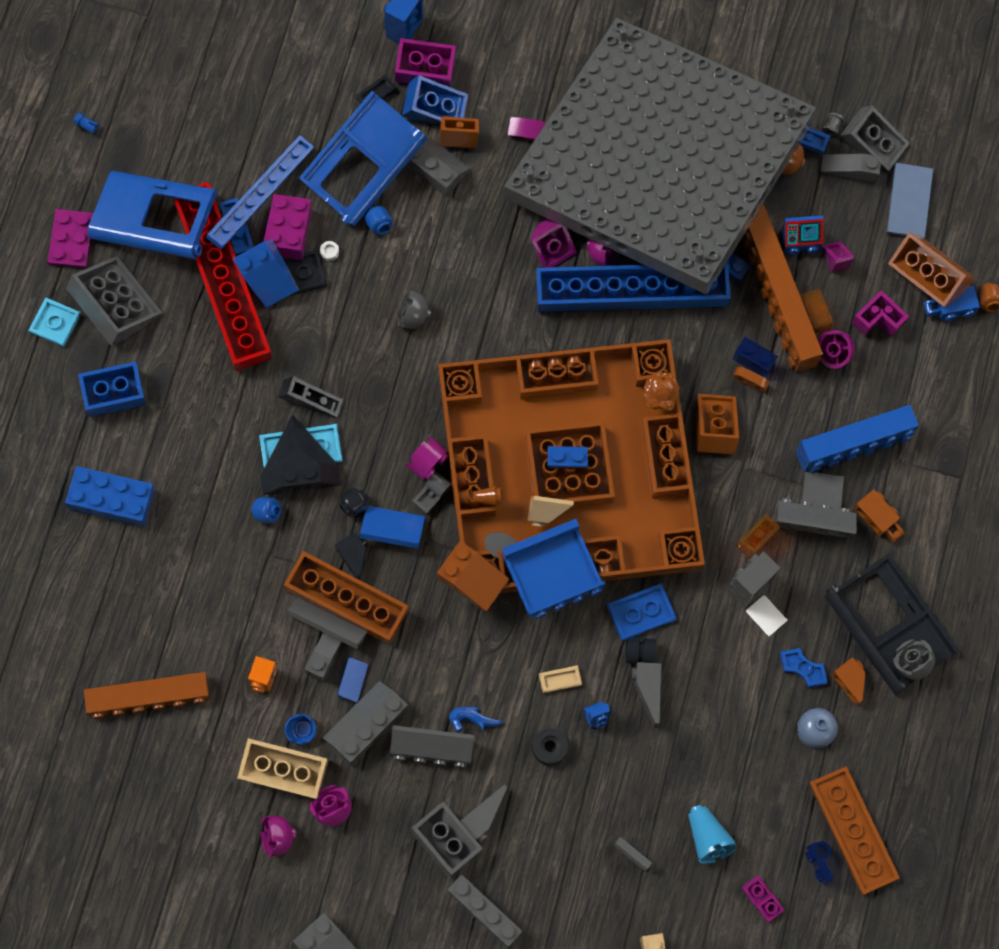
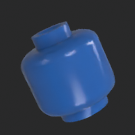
(378, 220)
(266, 510)

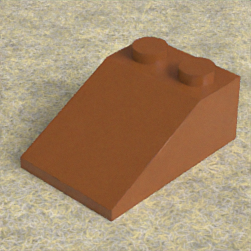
(717, 424)
(472, 576)

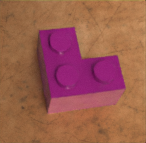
(880, 311)

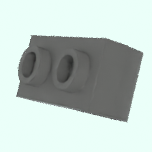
(432, 493)

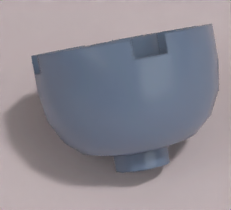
(817, 728)

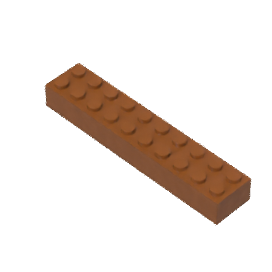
(781, 293)

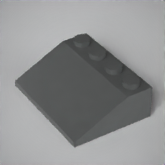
(113, 299)

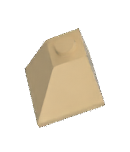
(546, 509)

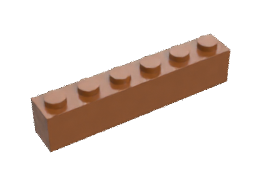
(146, 694)

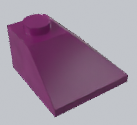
(552, 243)

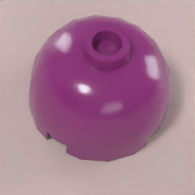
(601, 254)
(837, 348)
(331, 806)
(277, 835)

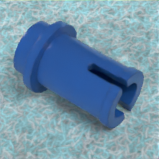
(86, 123)

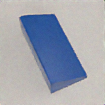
(352, 680)

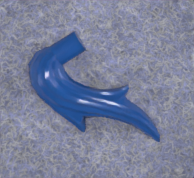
(471, 714)

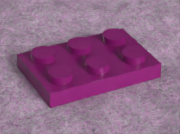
(70, 239)

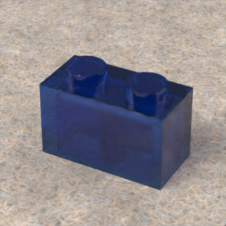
(755, 357)

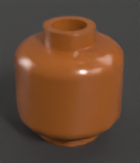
(989, 297)

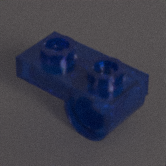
(822, 871)

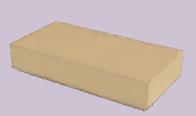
(560, 679)

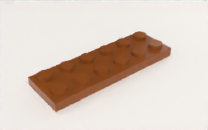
(854, 830)

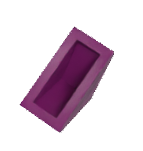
(837, 256)

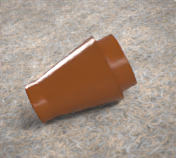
(489, 496)

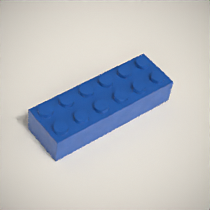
(857, 439)

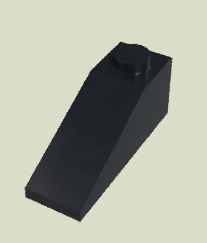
(310, 397)

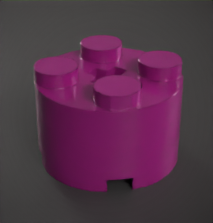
(427, 459)

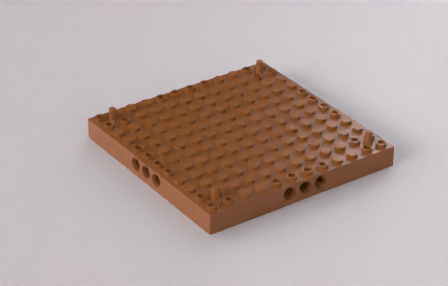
(638, 486)

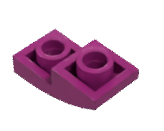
(525, 128)
(762, 898)

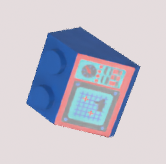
(802, 234)

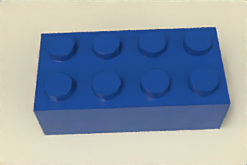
(110, 496)

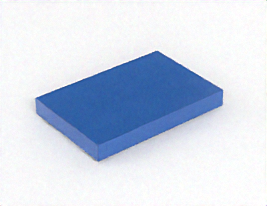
(392, 527)
(641, 612)

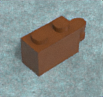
(879, 515)

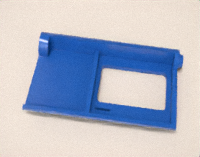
(379, 135)
(125, 206)

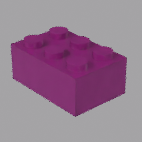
(425, 59)
(289, 225)

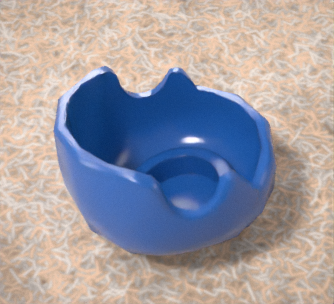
(300, 729)

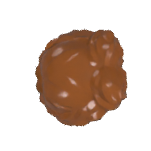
(661, 391)

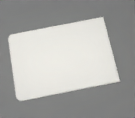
(766, 615)

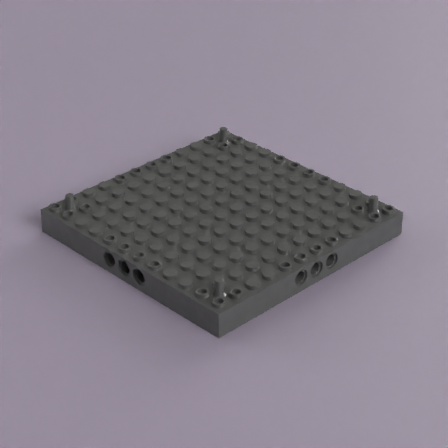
(660, 154)

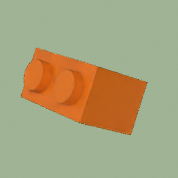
(262, 675)

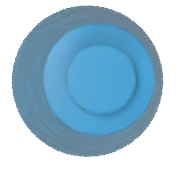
(709, 836)

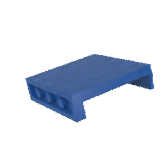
(552, 569)

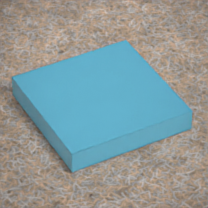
(54, 322)

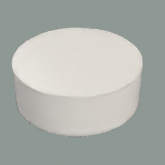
(329, 251)

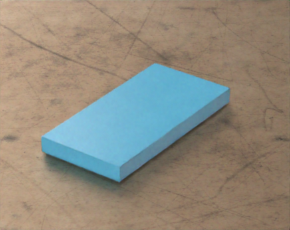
(325, 435)

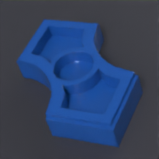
(810, 672)

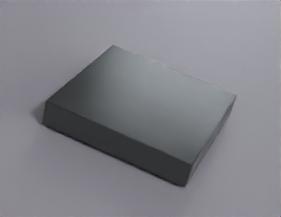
(823, 489)

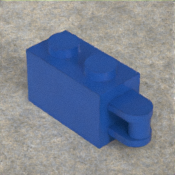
(965, 306)

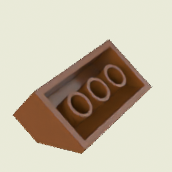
(930, 269)

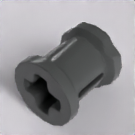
(833, 124)

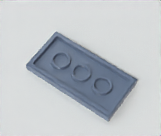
(909, 200)

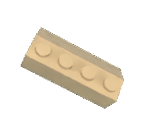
(283, 768)

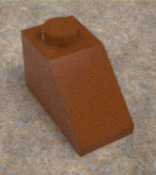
(851, 679)

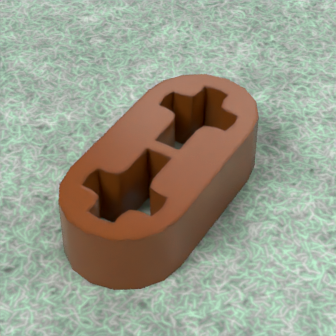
(751, 379)

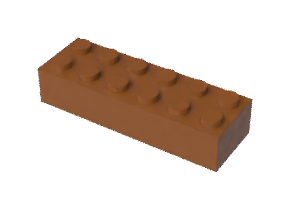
(346, 597)

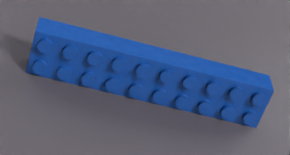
(621, 289)

